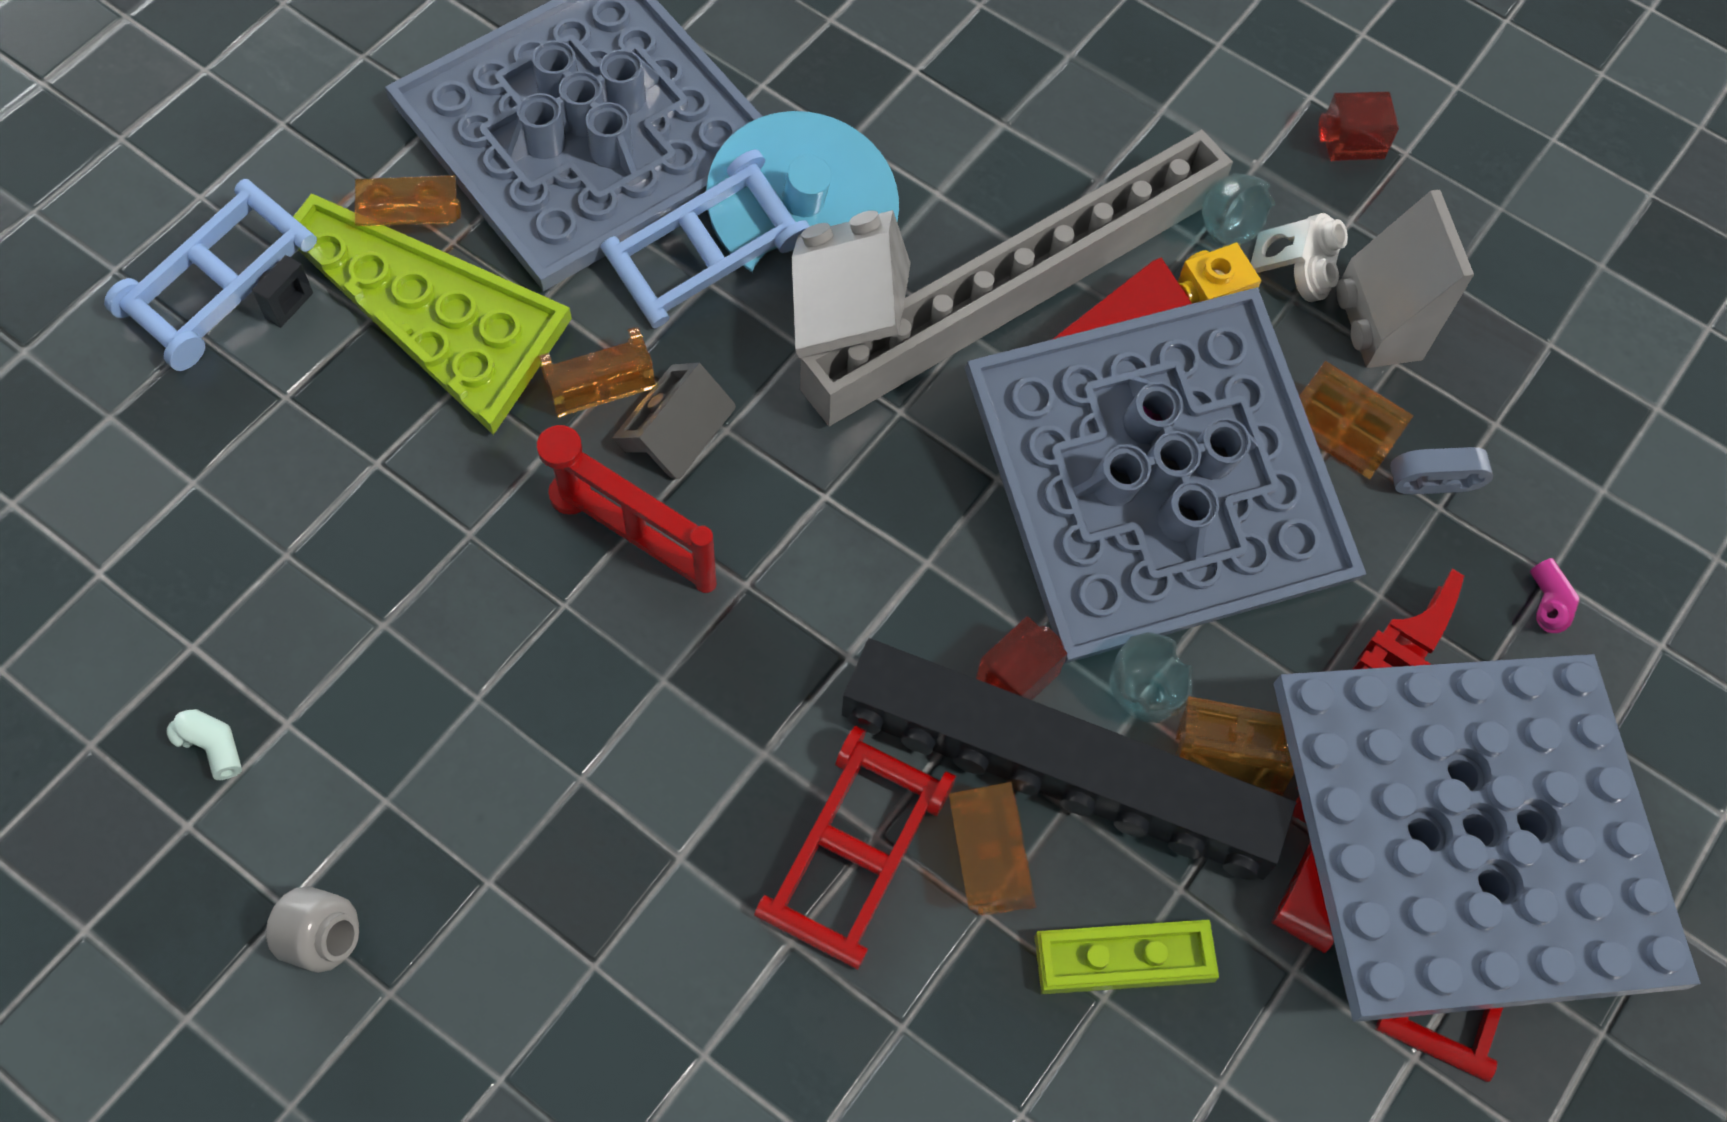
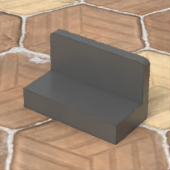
(676, 418)

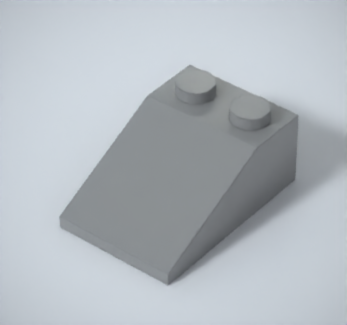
(848, 282)
(1405, 284)

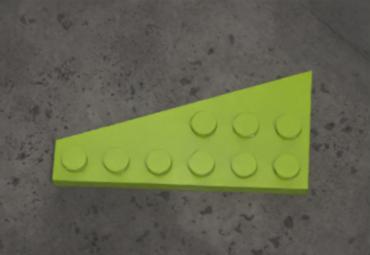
(448, 315)

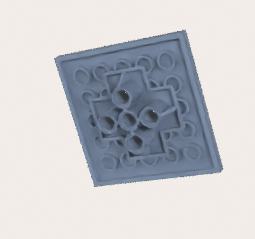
(575, 125)
(1123, 554)
(1553, 824)

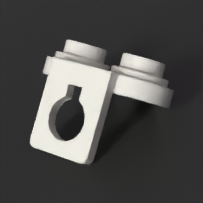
(1313, 252)

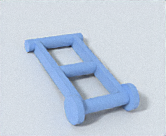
(742, 172)
(186, 345)

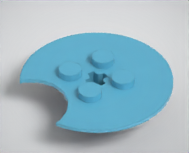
(815, 167)

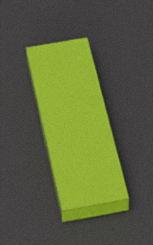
(1126, 956)

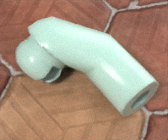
(210, 734)

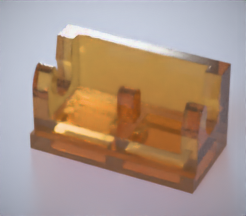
(599, 375)
(1352, 419)
(1236, 742)
(992, 849)

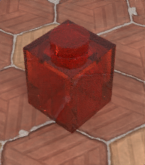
(1359, 126)
(1024, 660)

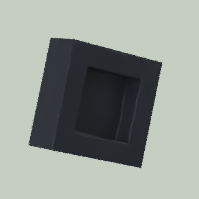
(282, 290)

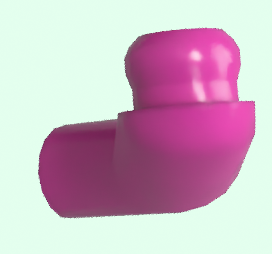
(1559, 597)

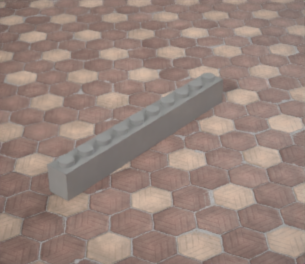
(1018, 276)

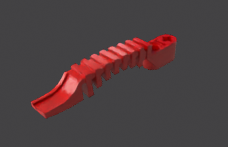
(1401, 644)

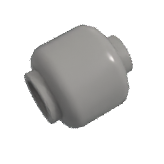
(312, 929)

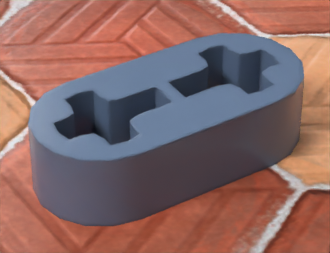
(1441, 470)

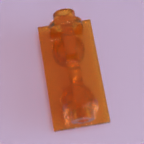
(406, 201)

